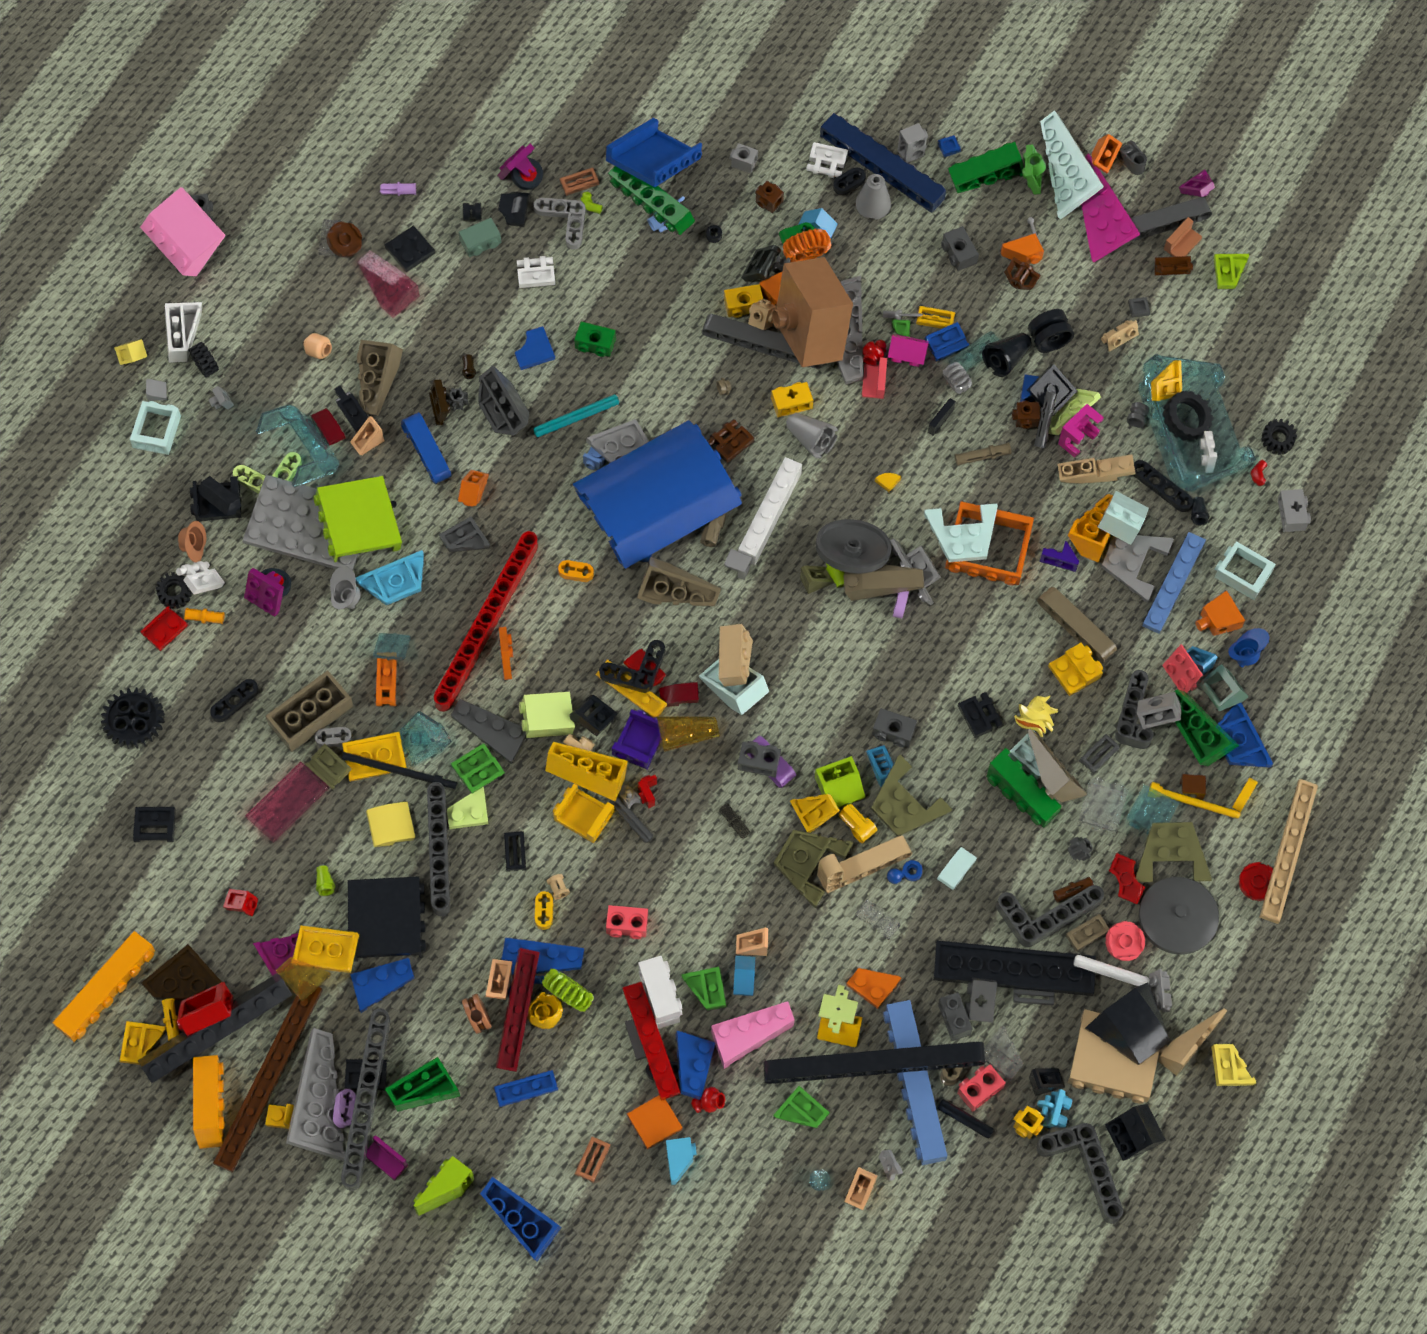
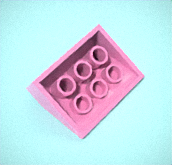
(183, 232)

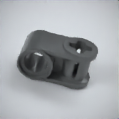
(1130, 156)

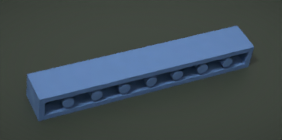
(916, 1086)

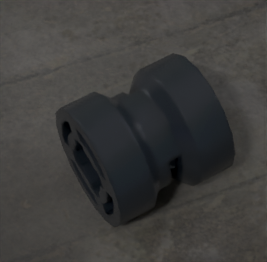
(476, 211)

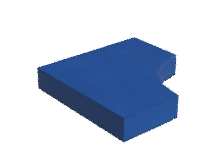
(535, 350)

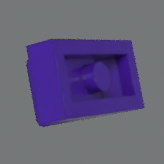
(1065, 560)

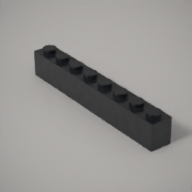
(244, 1010)

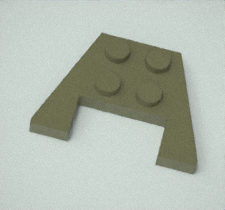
(899, 808)
(1172, 843)
(802, 855)

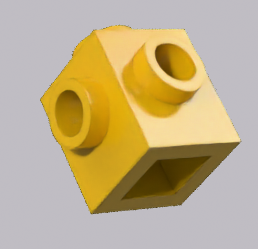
(1031, 1116)

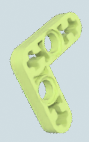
(253, 475)

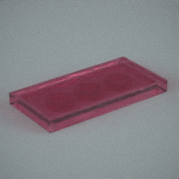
(287, 801)

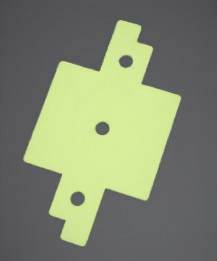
(846, 1012)

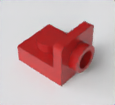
(241, 901)

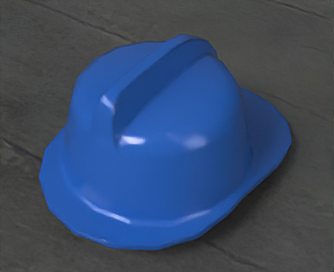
(1249, 647)

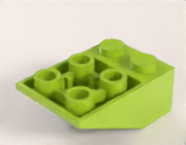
(445, 1187)

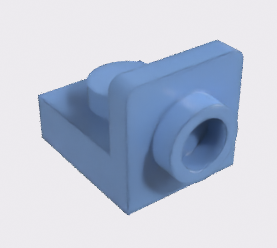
(593, 459)

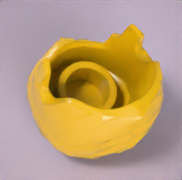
(545, 1011)

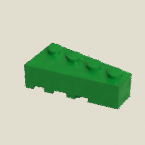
(987, 168)

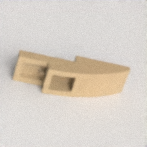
(1096, 471)

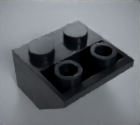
(1135, 1132)

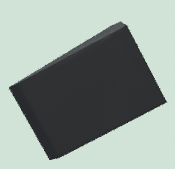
(1046, 1080)

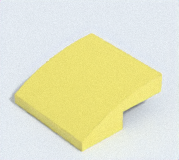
(390, 824)

